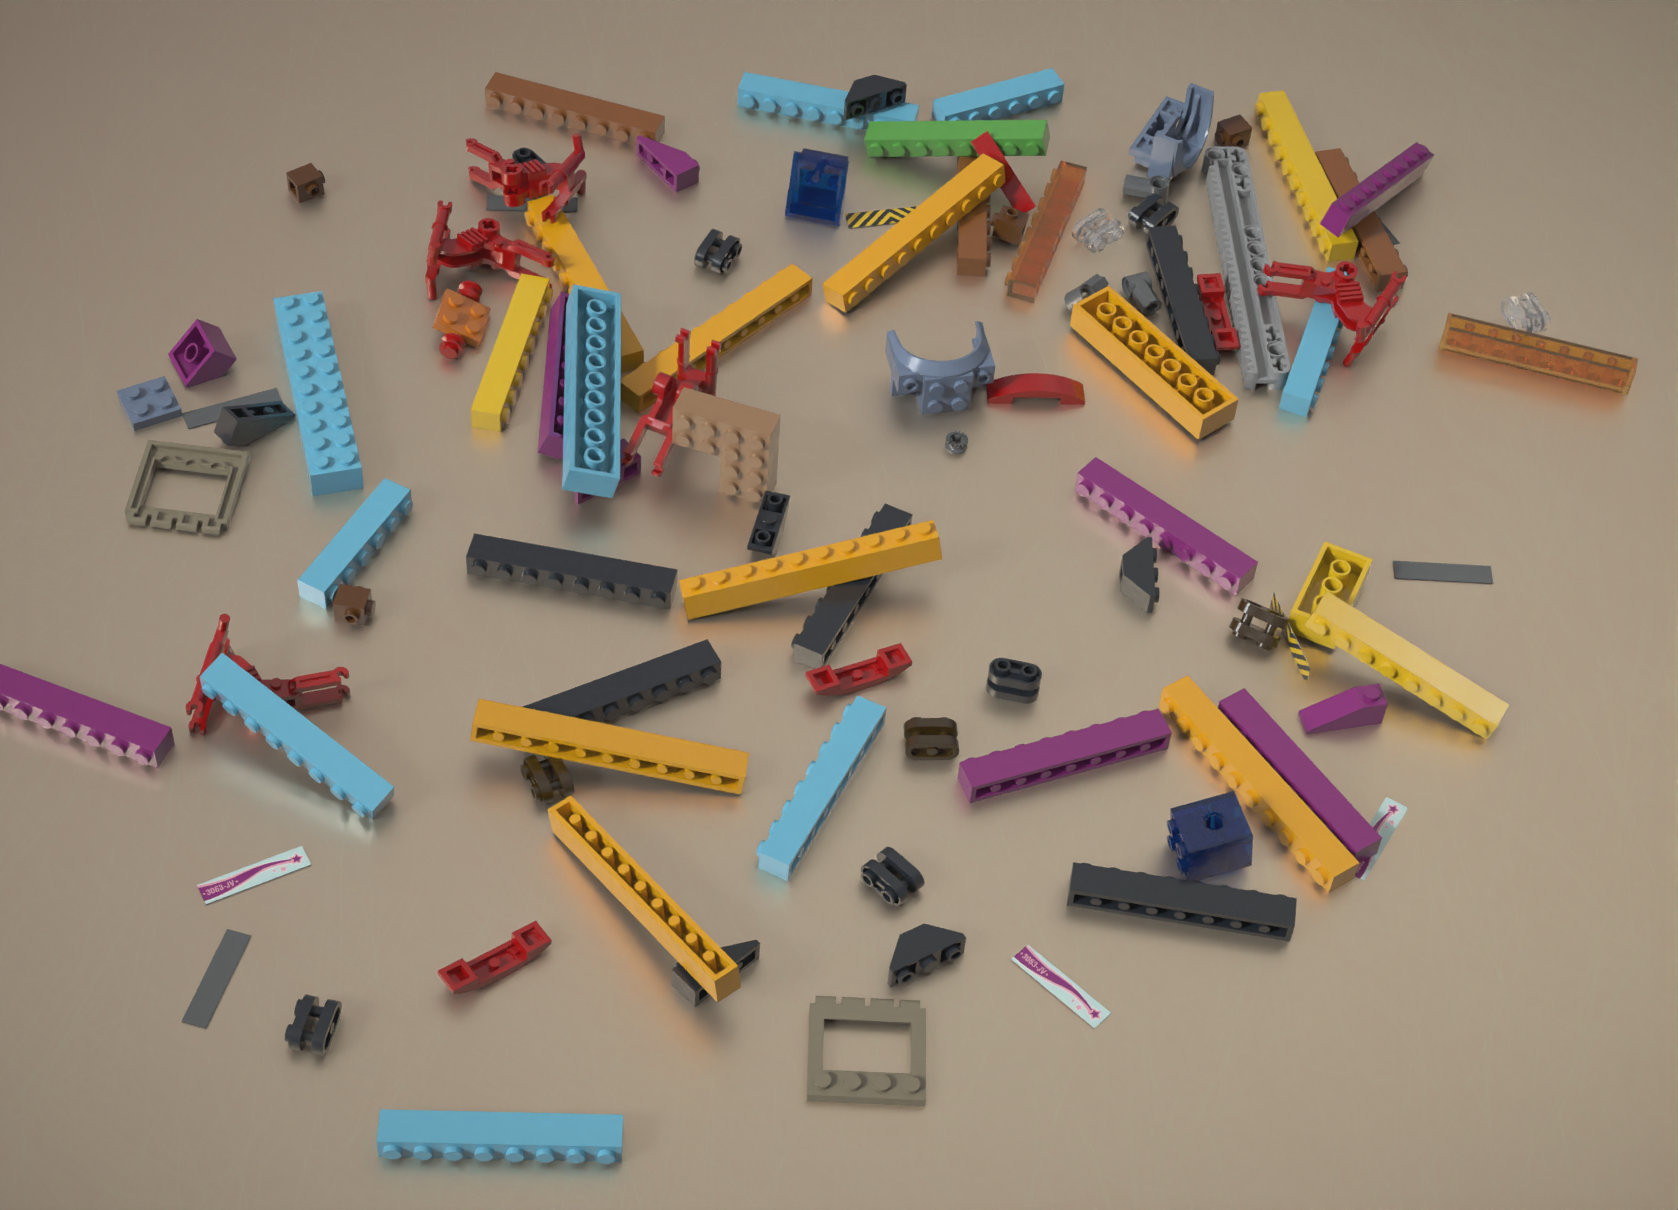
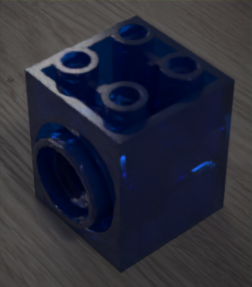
(1210, 837)

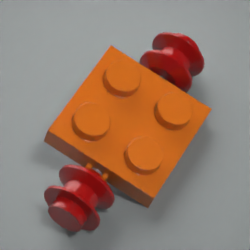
(461, 319)

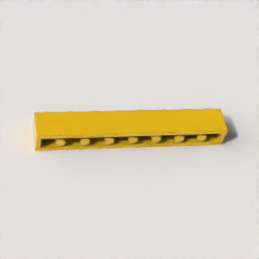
(511, 353)
(1407, 665)

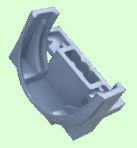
(1174, 149)
(940, 384)

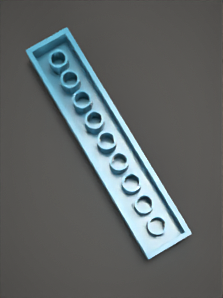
(592, 392)
(318, 394)

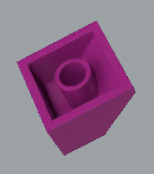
(202, 354)

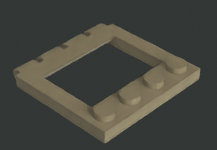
(193, 459)
(860, 1085)

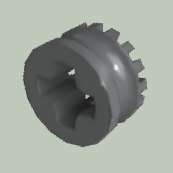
(956, 437)

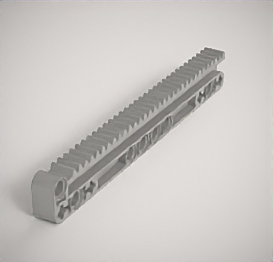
(1243, 258)

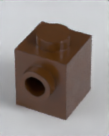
(1233, 132)
(305, 182)
(1009, 224)
(353, 604)

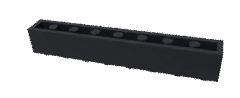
(1181, 296)
(571, 571)
(842, 602)
(637, 685)
(1182, 901)

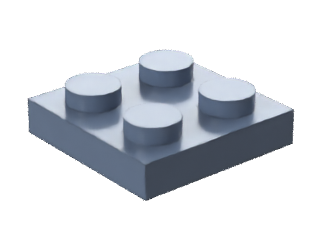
(149, 403)

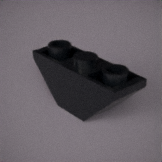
(873, 94)
(769, 523)
(1139, 575)
(923, 951)

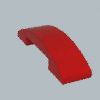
(1212, 294)
(1035, 386)
(860, 675)
(497, 963)

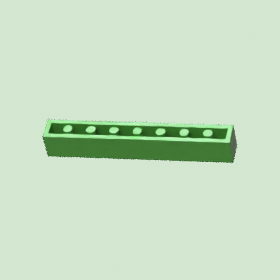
(955, 137)

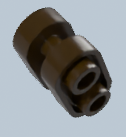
(1244, 628)
(931, 738)
(540, 786)

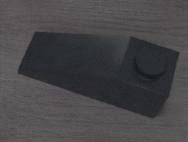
(251, 421)
(742, 954)

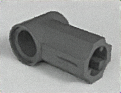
(1143, 187)
(1086, 289)
(1140, 289)

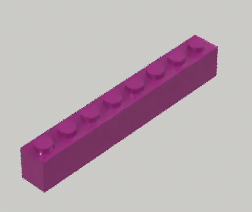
(1377, 189)
(552, 409)
(1166, 526)
(84, 717)
(1063, 755)
(1301, 774)

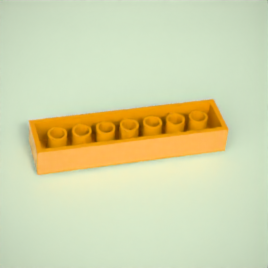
(1154, 362)

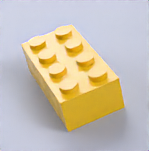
(1333, 571)

